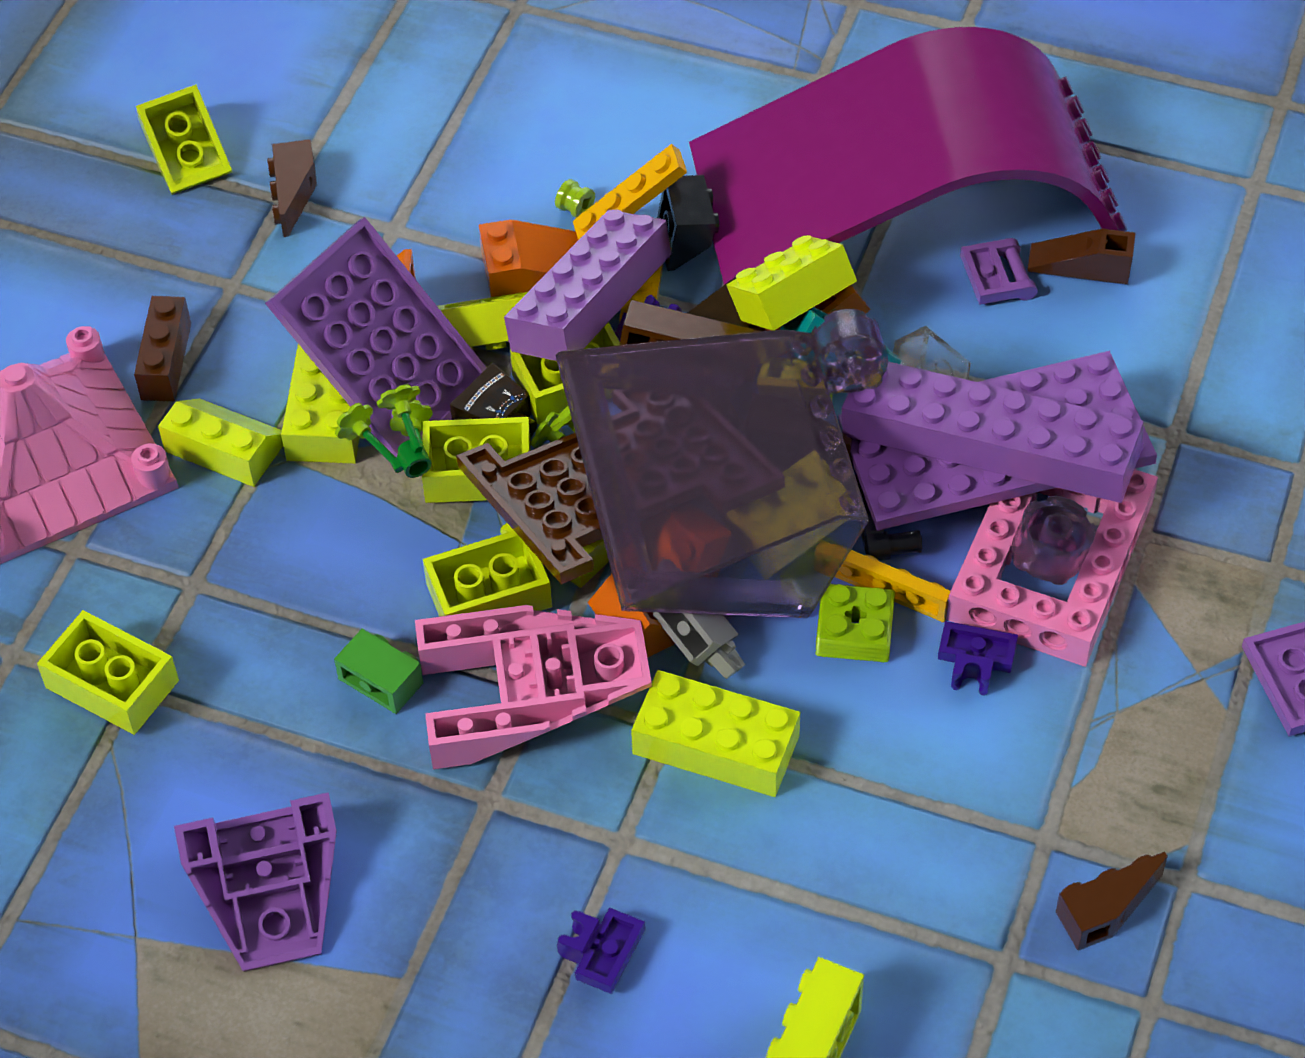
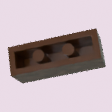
(162, 348)

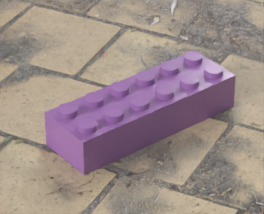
(588, 285)

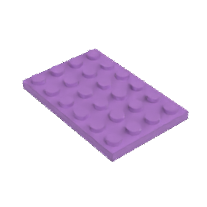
(375, 329)

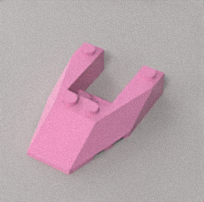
(546, 668)

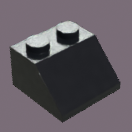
(689, 219)

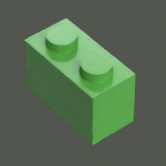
(379, 670)

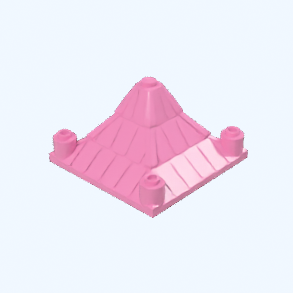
(71, 448)

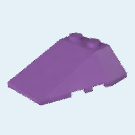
(265, 878)

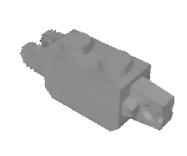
(704, 639)

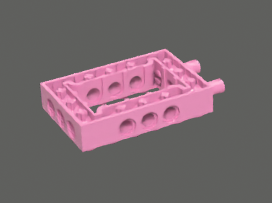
(1040, 621)

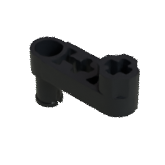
(883, 545)

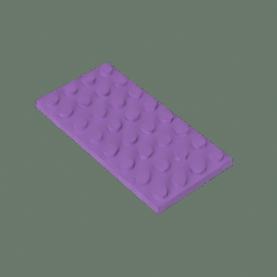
(916, 487)

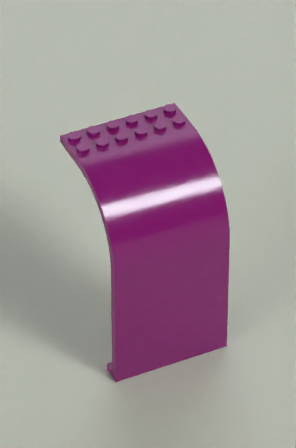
(894, 135)

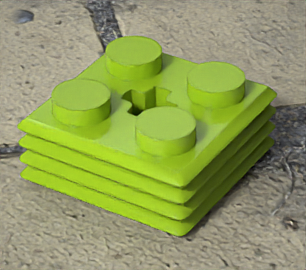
(858, 641)

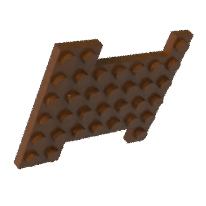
(543, 501)

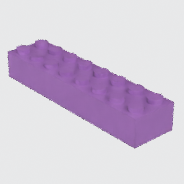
(997, 430)

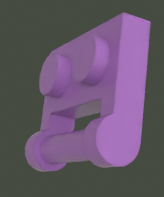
(989, 276)

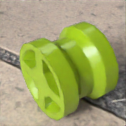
(574, 198)

